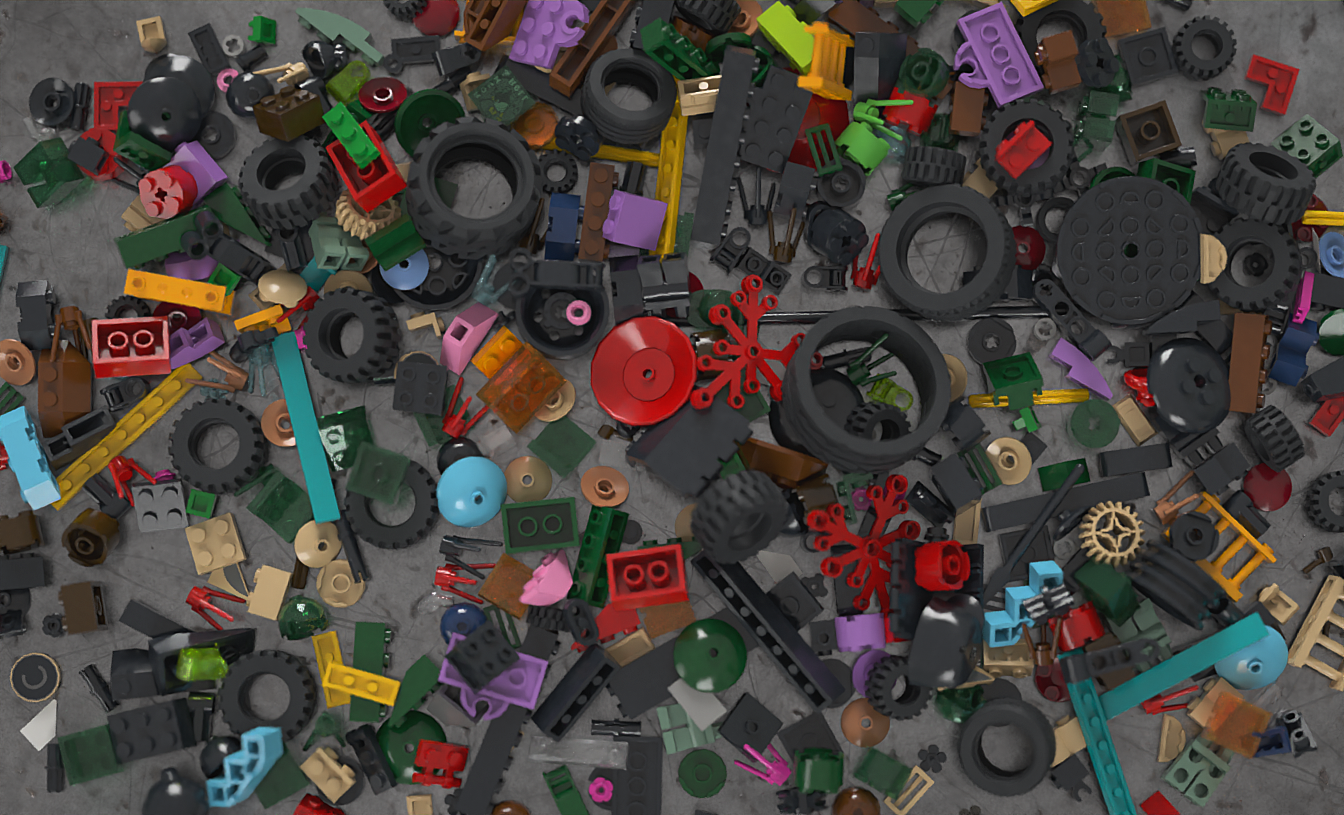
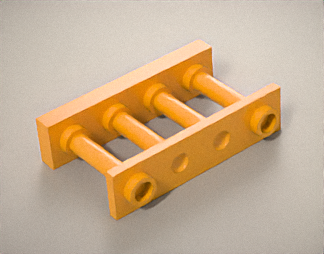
(827, 63)
(180, 291)
(1214, 569)

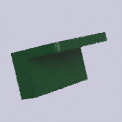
(395, 242)

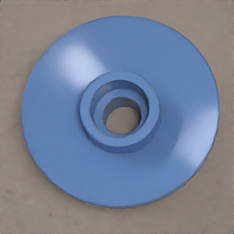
(1332, 253)
(409, 277)

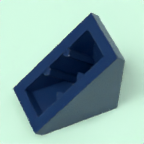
(1273, 741)

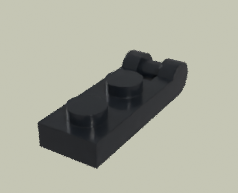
(371, 758)

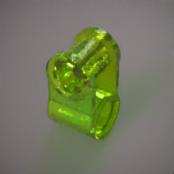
(346, 84)
(889, 393)
(199, 663)

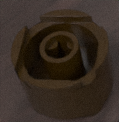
(703, 346)
(817, 495)
(20, 532)
(91, 537)

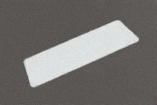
(1316, 248)

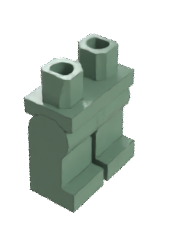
(332, 241)
(1148, 627)
(687, 736)
(1198, 770)

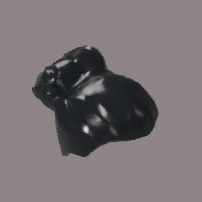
(325, 58)

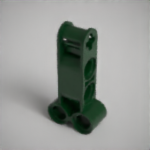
(565, 792)

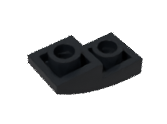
(772, 274)

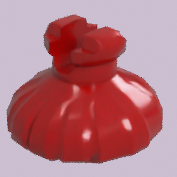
(1137, 380)

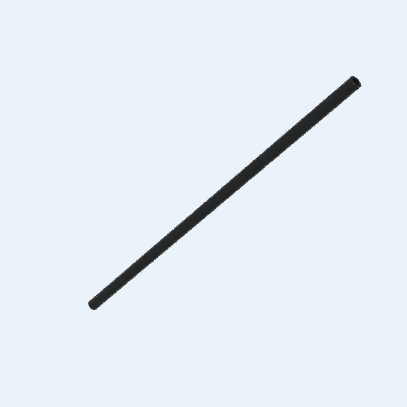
(803, 317)

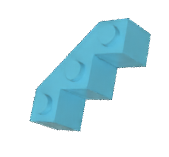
(28, 459)
(1004, 627)
(246, 767)

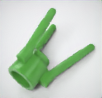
(869, 113)

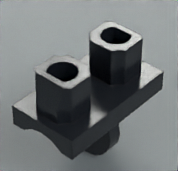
(1047, 603)
(1298, 733)

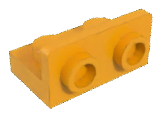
(264, 320)
(496, 352)

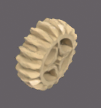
(361, 223)
(1112, 515)

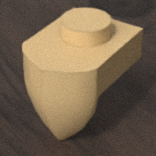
(152, 34)

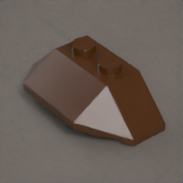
(490, 21)
(63, 388)
(781, 465)

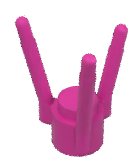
(777, 771)

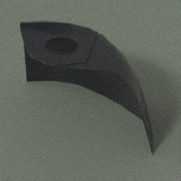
(937, 643)

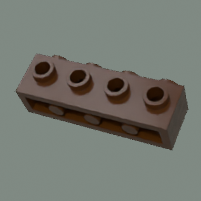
(599, 191)
(1248, 361)

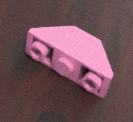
(465, 336)
(549, 582)

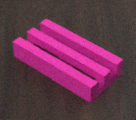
(1303, 297)

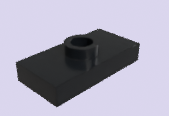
(209, 49)

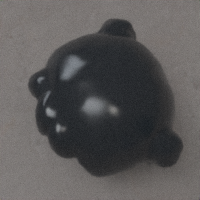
(175, 796)

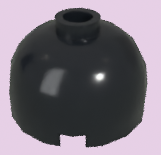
(246, 91)
(455, 450)
(794, 524)
(214, 752)

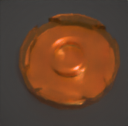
(537, 125)

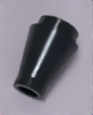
(1183, 157)

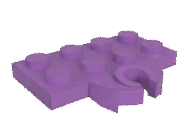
(546, 29)
(996, 56)
(516, 685)

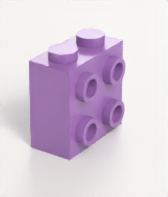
(198, 162)
(634, 220)

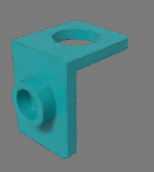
(315, 276)

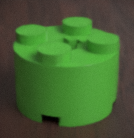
(861, 146)

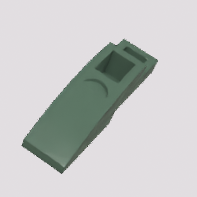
(335, 27)

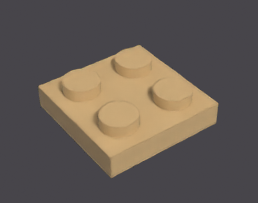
(215, 543)

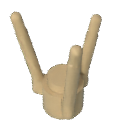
(292, 74)

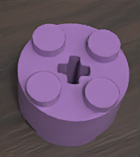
(860, 632)

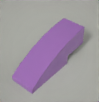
(183, 267)
(195, 342)
(1081, 369)

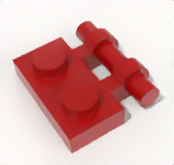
(440, 756)

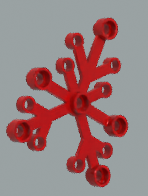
(732, 370)
(884, 509)

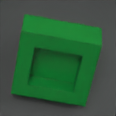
(263, 30)
(224, 277)
(1028, 420)
(201, 503)

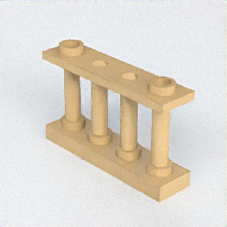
(1311, 633)

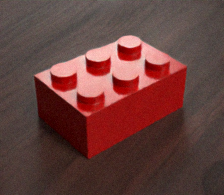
(376, 180)
(131, 347)
(647, 577)

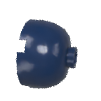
(461, 619)

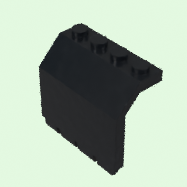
(690, 444)
(910, 600)

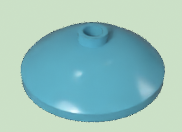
(463, 483)
(1268, 653)

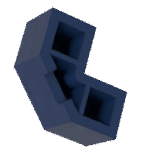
(561, 236)
(1289, 360)

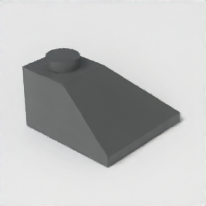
(450, 710)

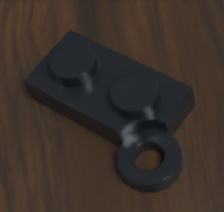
(411, 51)

